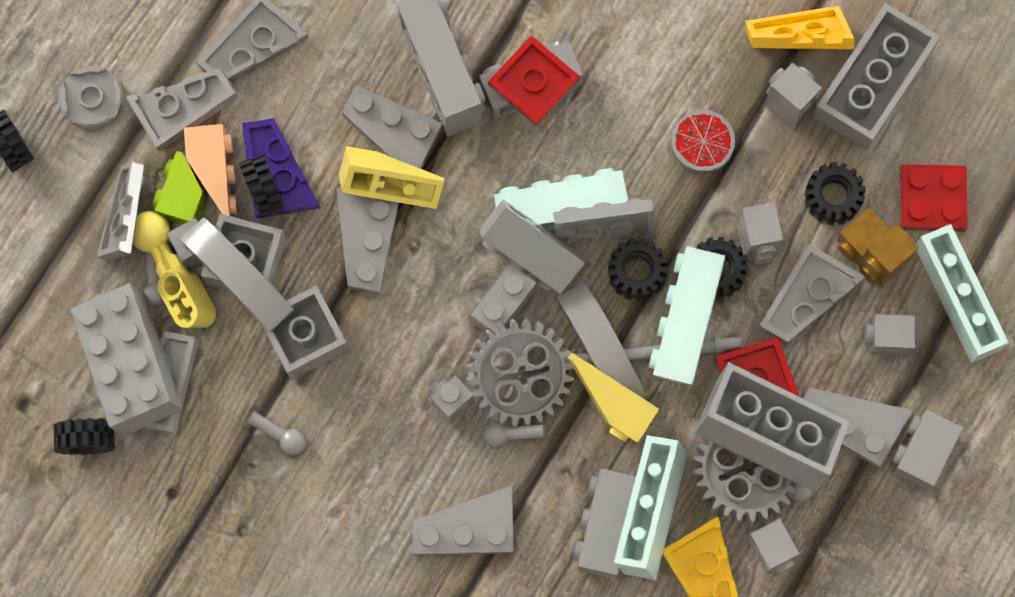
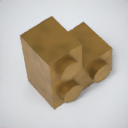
(876, 248)

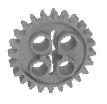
(517, 343)
(757, 498)

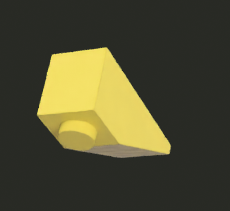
(389, 179)
(617, 404)

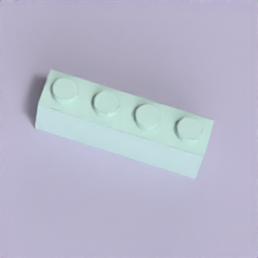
(574, 191)
(961, 294)
(688, 315)
(651, 507)

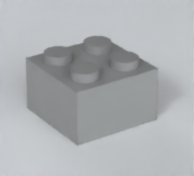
(257, 242)
(307, 335)

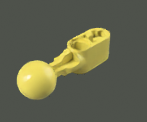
(189, 304)

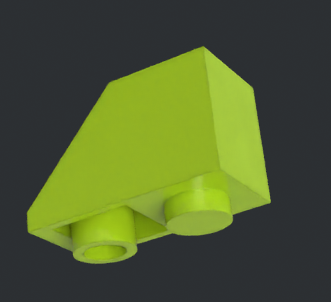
(181, 195)

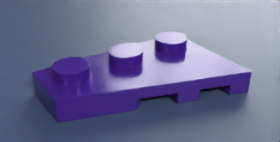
(266, 139)

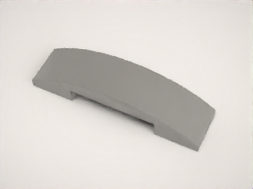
(237, 274)
(599, 337)

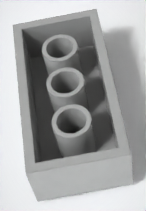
(441, 64)
(876, 76)
(126, 359)
(772, 427)

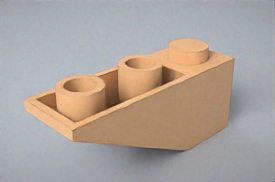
(208, 158)

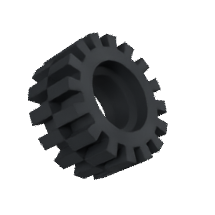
(12, 146)
(848, 180)
(261, 185)
(644, 251)
(736, 260)
(83, 437)

